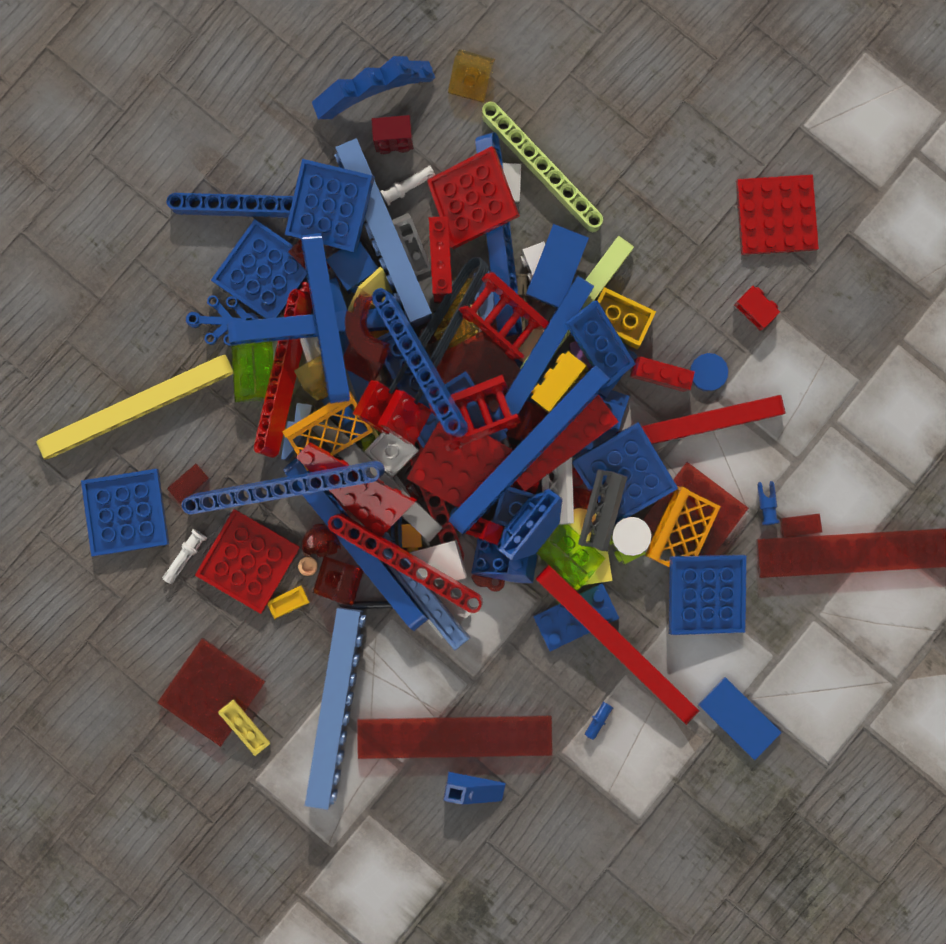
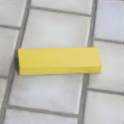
(244, 727)

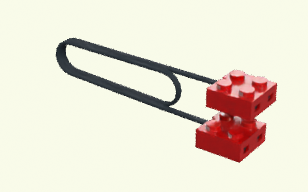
(398, 411)

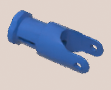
(768, 505)

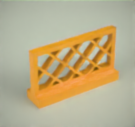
(318, 417)
(670, 519)

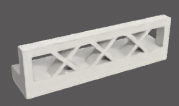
(563, 487)

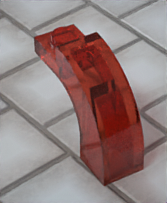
(358, 332)

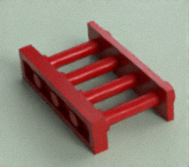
(440, 257)
(520, 308)
(478, 394)

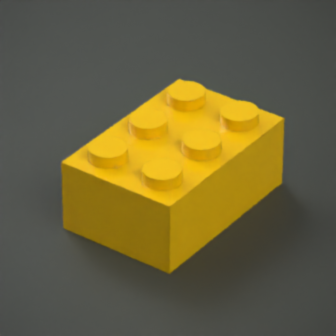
(626, 316)
(559, 381)

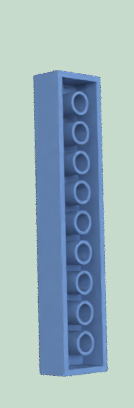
(387, 242)
(334, 708)

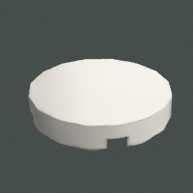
(631, 536)

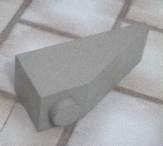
(412, 244)

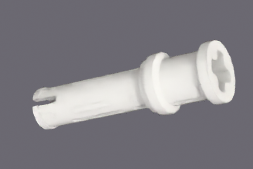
(399, 189)
(188, 549)

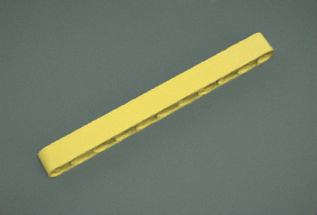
(134, 407)

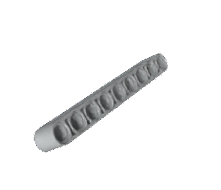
(415, 515)

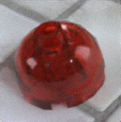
(320, 541)

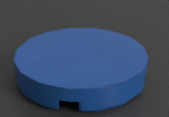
(710, 372)

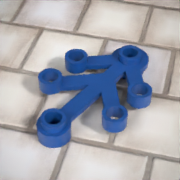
(223, 321)

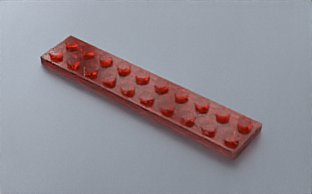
(851, 553)
(454, 737)

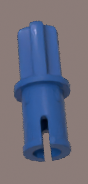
(598, 720)

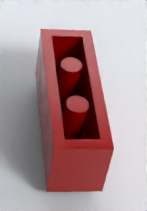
(662, 374)

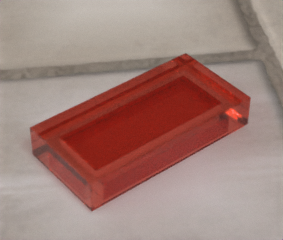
(188, 483)

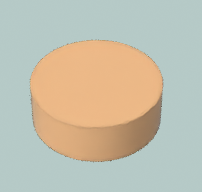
(308, 566)

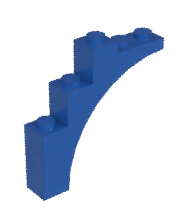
(369, 82)

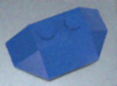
(531, 525)

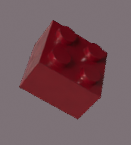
(392, 134)

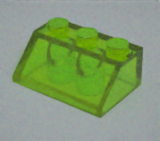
(251, 370)
(569, 558)

